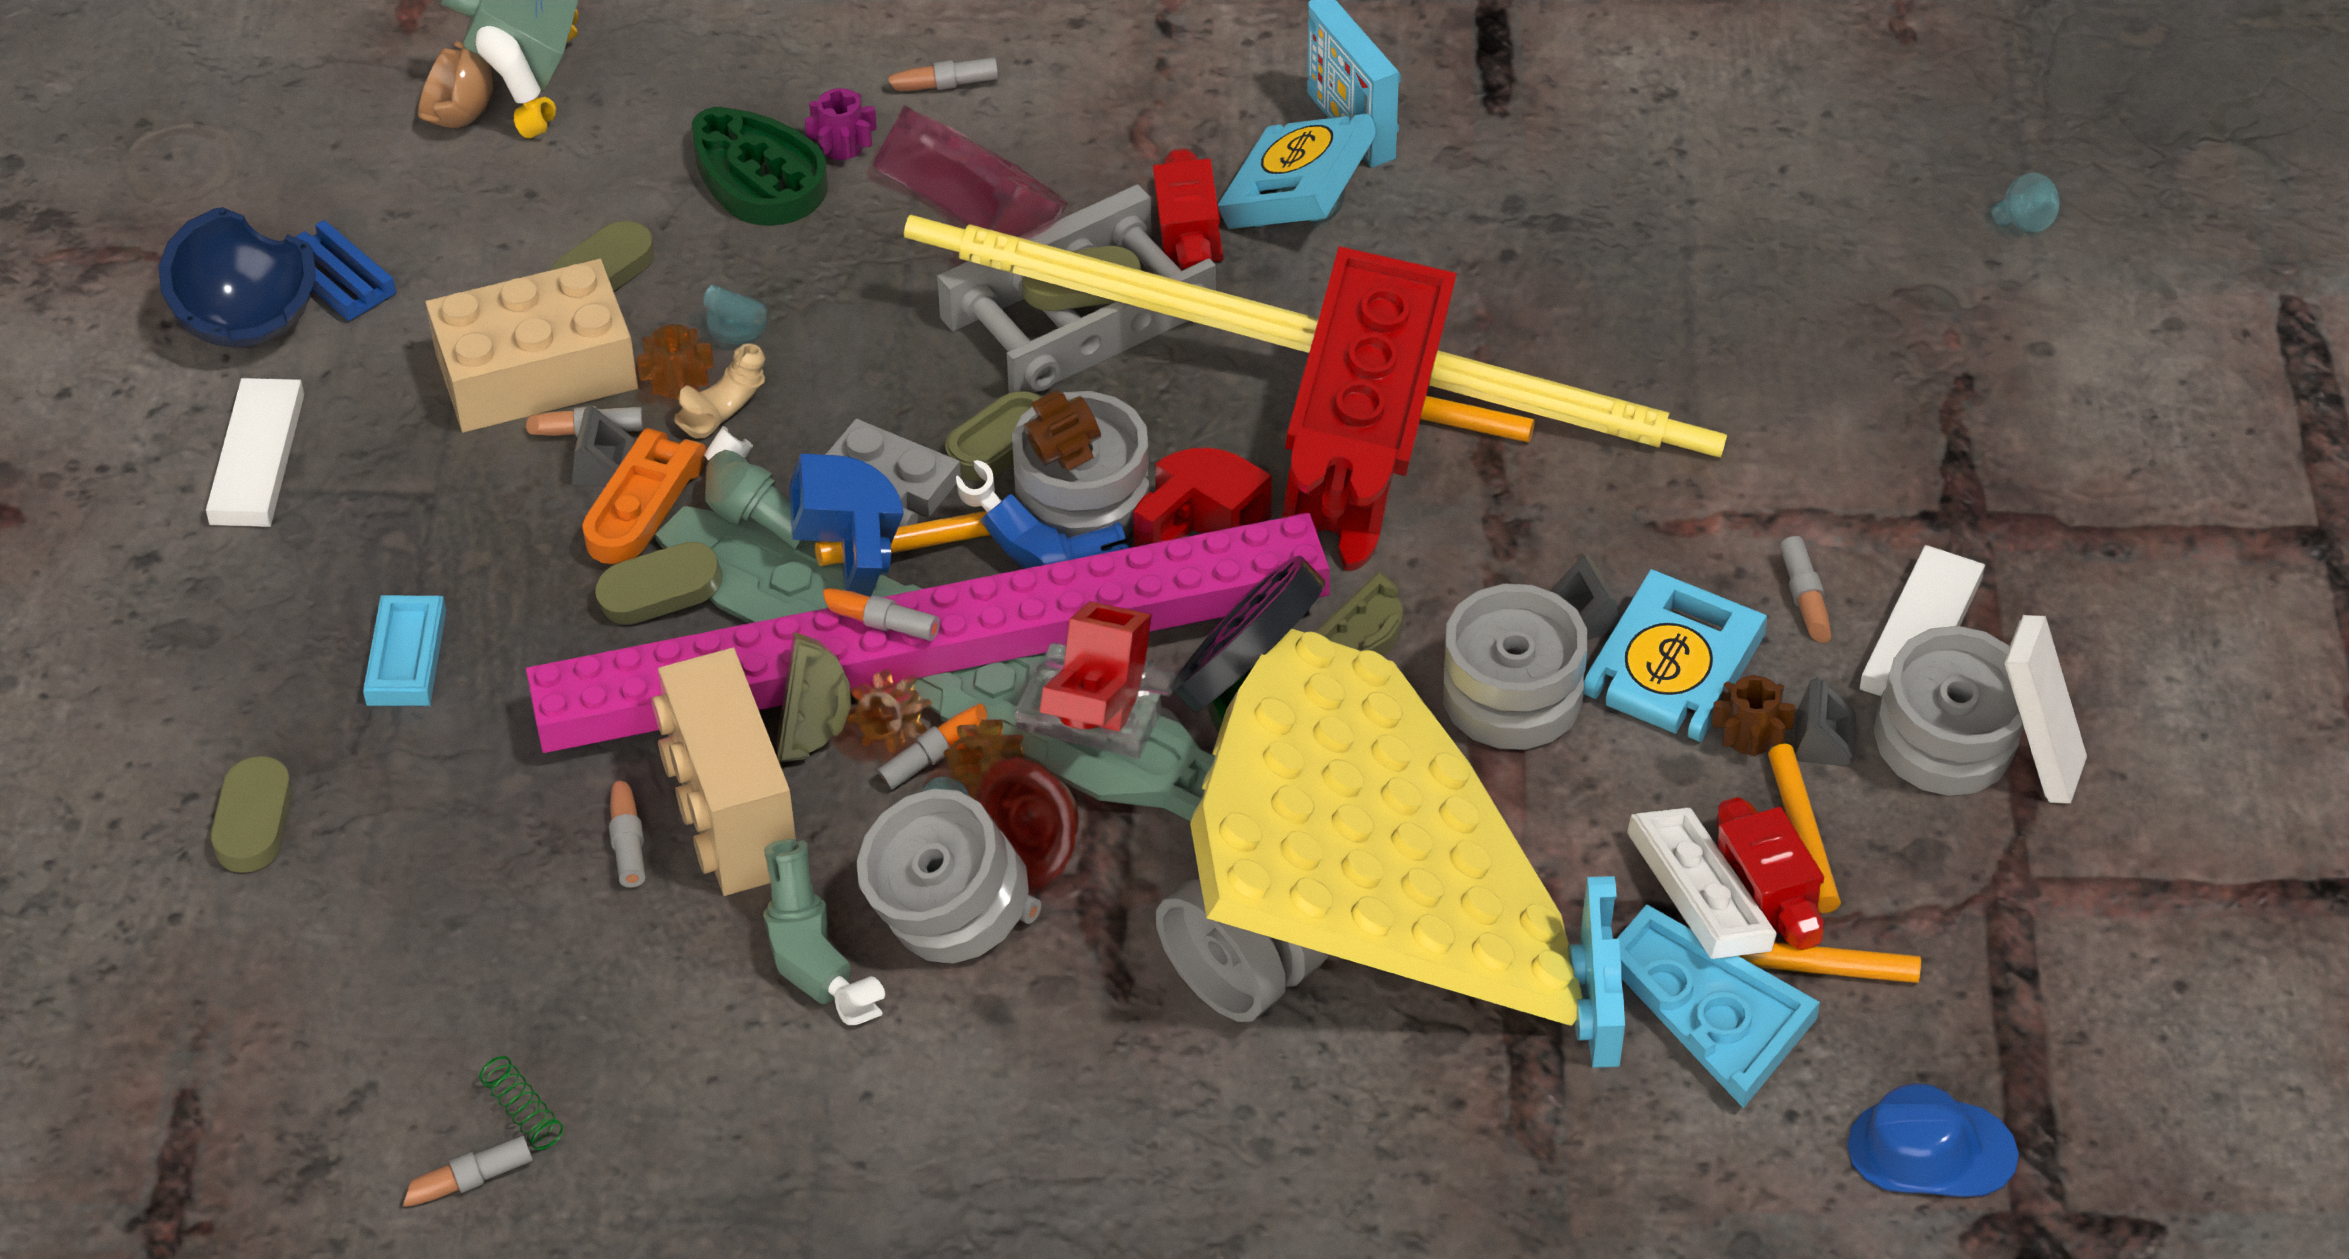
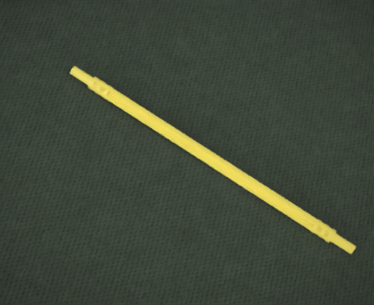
(1297, 332)

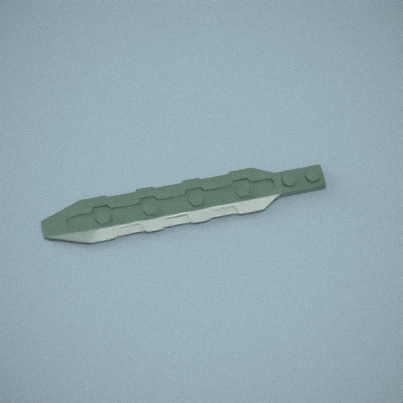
(773, 580)

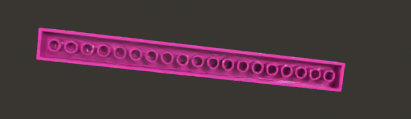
(979, 618)

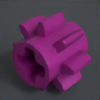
(840, 123)

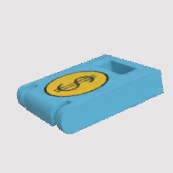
(1306, 155)
(1671, 661)

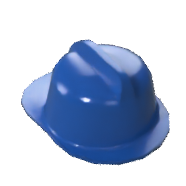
(1932, 1145)

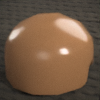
(456, 88)

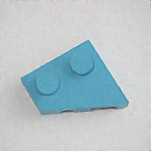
(1598, 970)

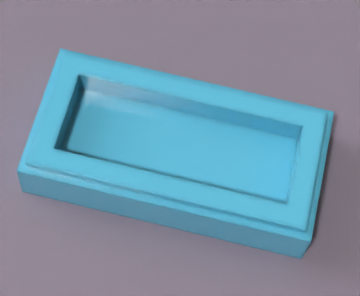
(405, 650)

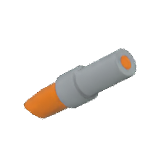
(882, 613)
(928, 747)

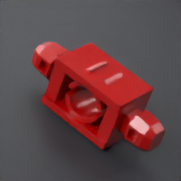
(1187, 209)
(1773, 868)

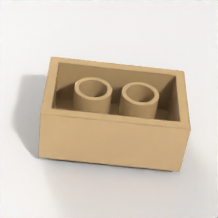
(532, 345)
(725, 767)

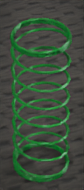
(498, 1081)

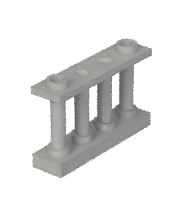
(981, 292)

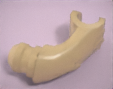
(711, 407)

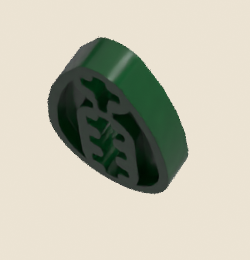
(733, 166)

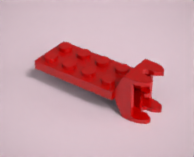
(1363, 394)

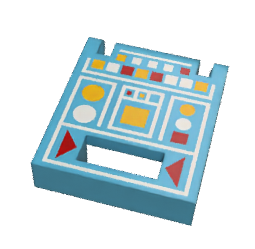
(1344, 69)

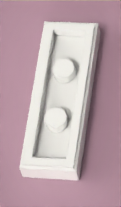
(255, 452)
(1932, 598)
(2045, 708)
(1701, 883)

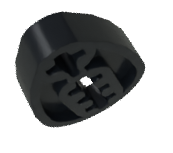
(1248, 632)

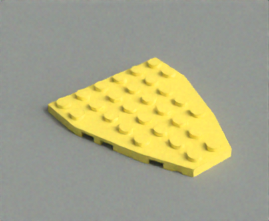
(1369, 836)

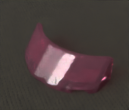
(965, 177)

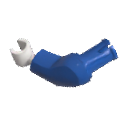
(1026, 538)

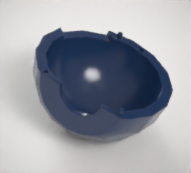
(233, 281)

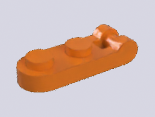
(640, 495)

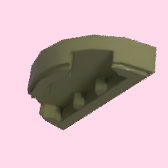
(1368, 618)
(813, 699)

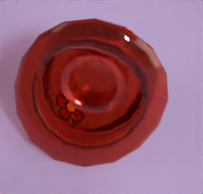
(1033, 814)

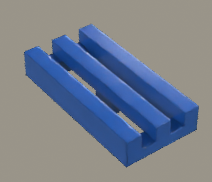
(349, 269)

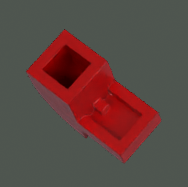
(1201, 493)
(1100, 668)

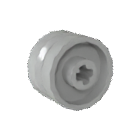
(1096, 491)
(1514, 666)
(1949, 712)
(942, 876)
(1226, 965)

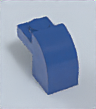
(850, 504)

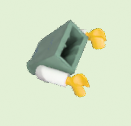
(524, 46)

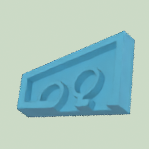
(1719, 1008)

